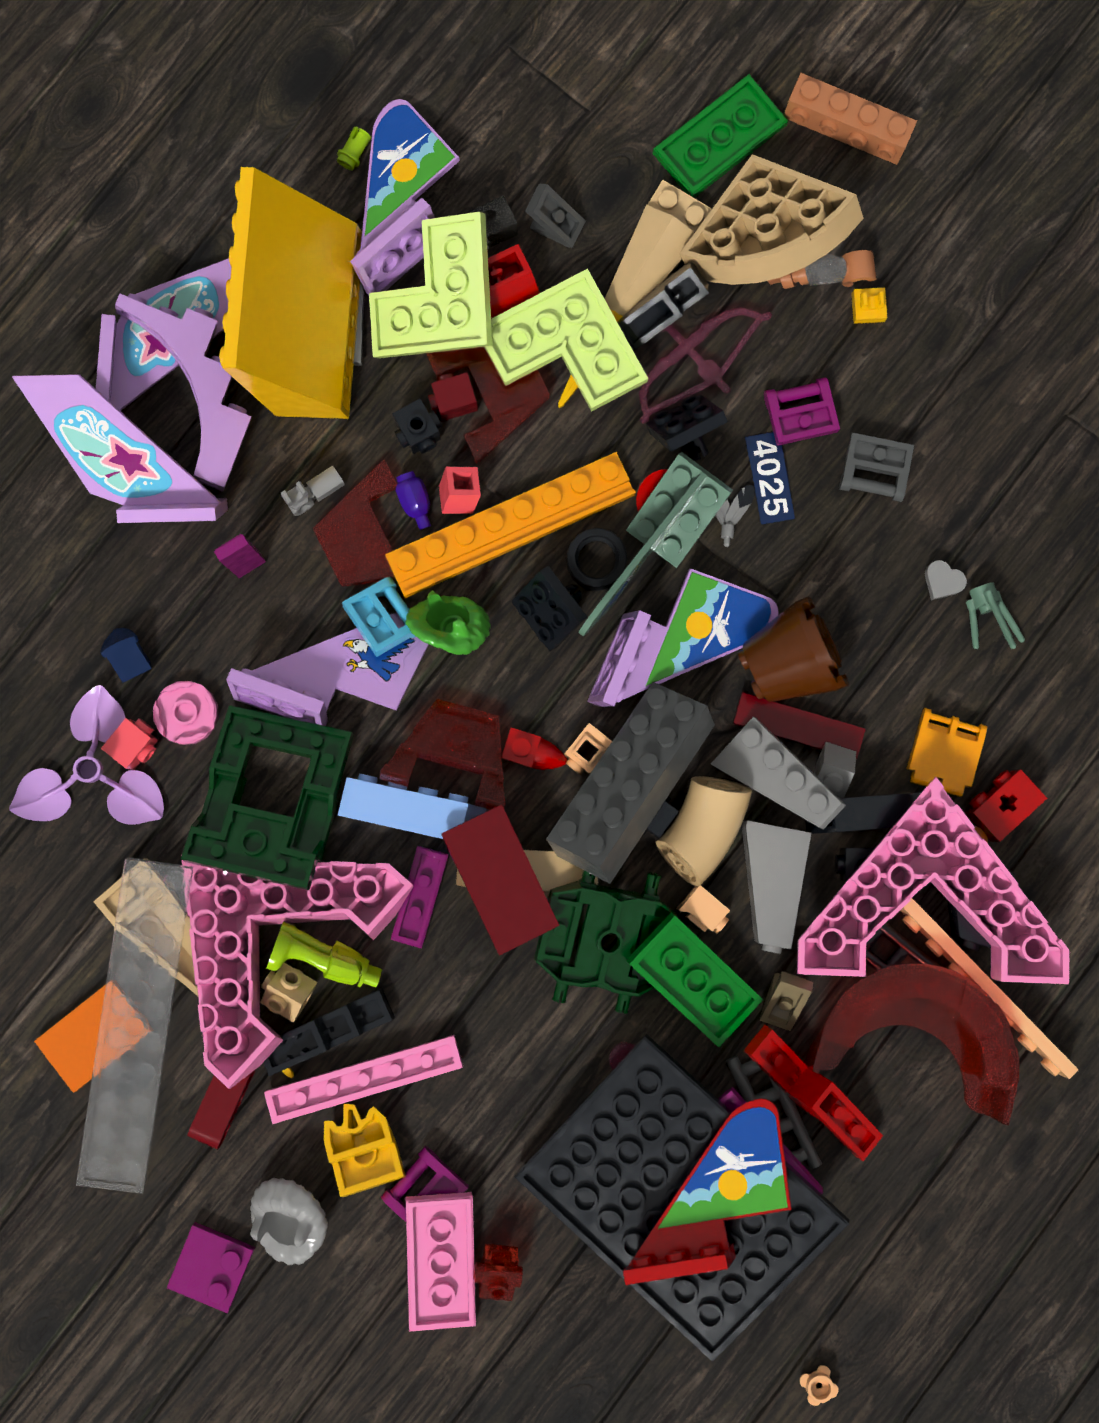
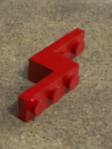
(813, 1092)

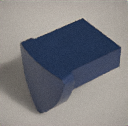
(125, 654)

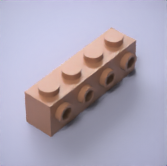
(849, 118)

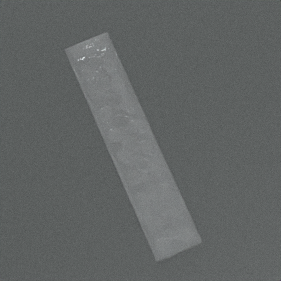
(134, 1025)

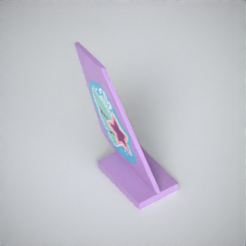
(134, 359)
(116, 455)

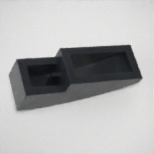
(663, 305)

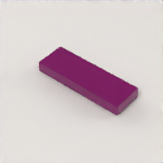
(239, 555)
(418, 907)

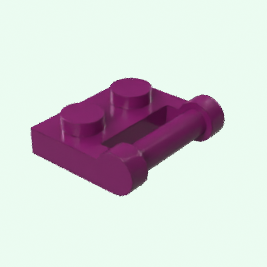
(805, 420)
(443, 1182)

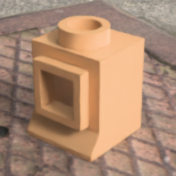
(597, 739)
(704, 910)

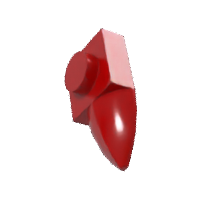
(532, 751)

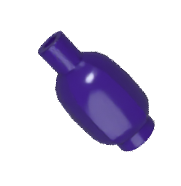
(414, 498)

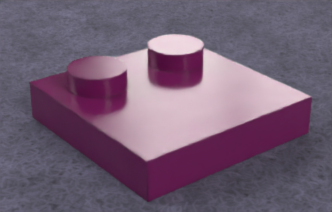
(211, 1267)

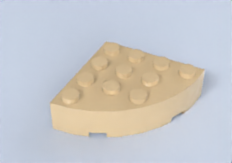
(770, 225)

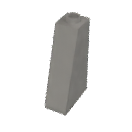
(775, 879)

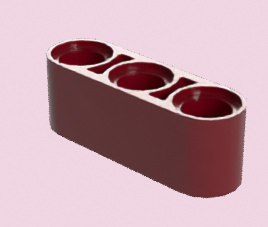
(218, 1111)

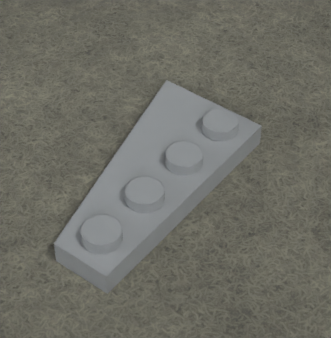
(774, 771)

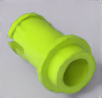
(354, 147)

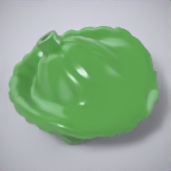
(449, 623)

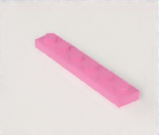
(363, 1079)

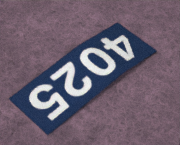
(770, 478)

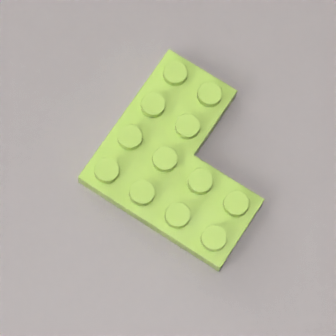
(452, 305)
(569, 324)

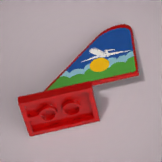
(734, 1179)

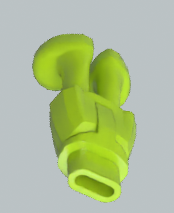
(336, 962)

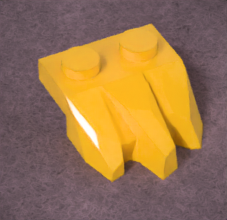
(362, 1151)

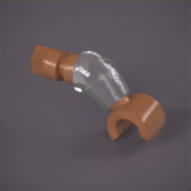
(833, 269)

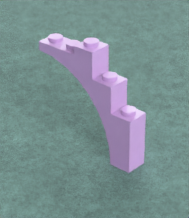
(188, 342)

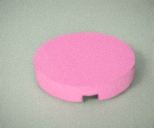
(185, 712)

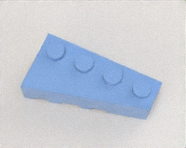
(404, 809)

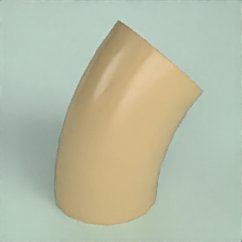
(704, 827)

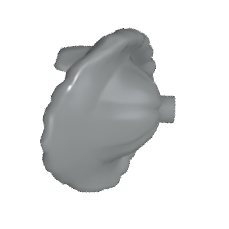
(287, 1221)

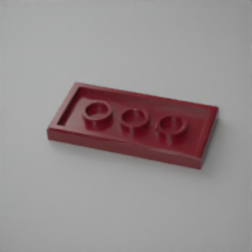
(500, 879)

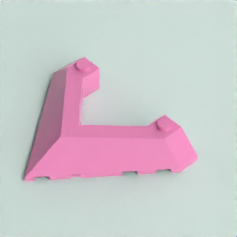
(939, 847)
(225, 945)

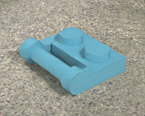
(373, 619)

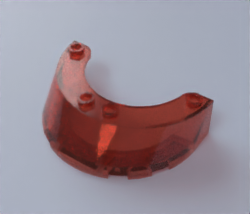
(944, 1006)

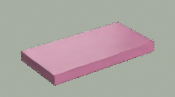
(440, 1261)

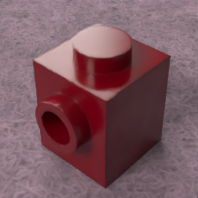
(452, 396)

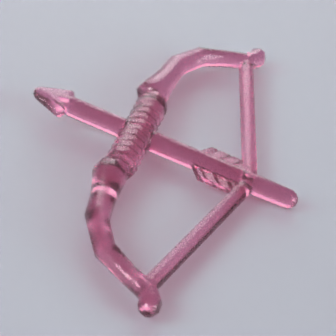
(707, 368)

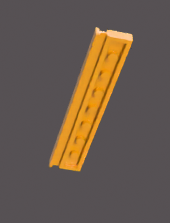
(510, 525)

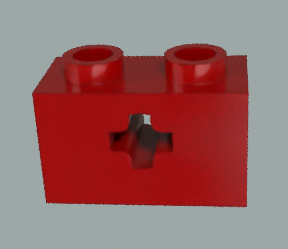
(1022, 800)

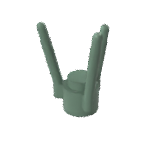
(988, 599)

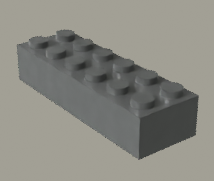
(631, 782)

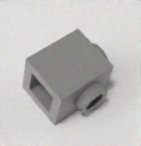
(836, 768)

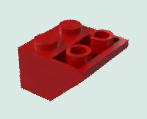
(510, 280)

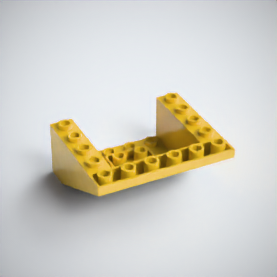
(291, 300)

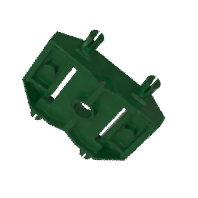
(609, 910)

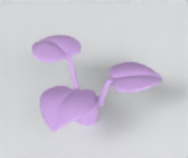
(133, 800)

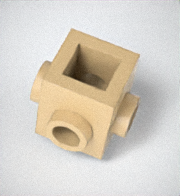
(287, 991)

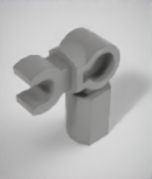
(302, 498)

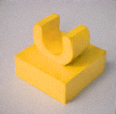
(869, 305)

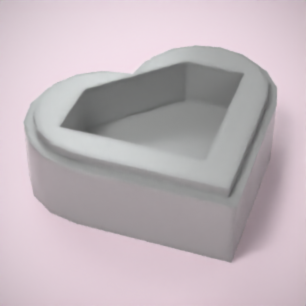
(943, 580)

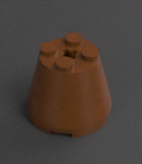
(793, 656)

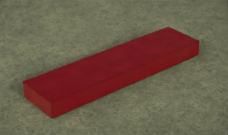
(798, 724)

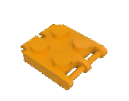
(945, 752)

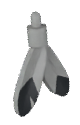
(731, 514)

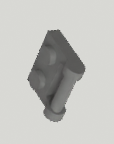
(877, 456)

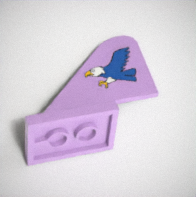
(306, 681)

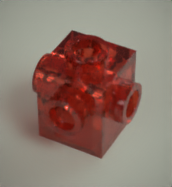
(498, 1272)

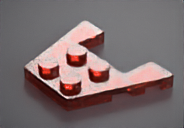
(506, 404)
(353, 534)
(458, 739)

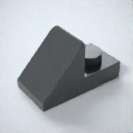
(554, 216)

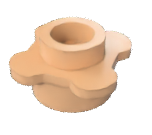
(819, 1395)

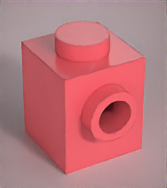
(459, 490)
(131, 743)

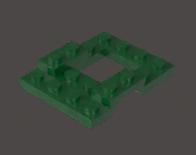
(257, 840)

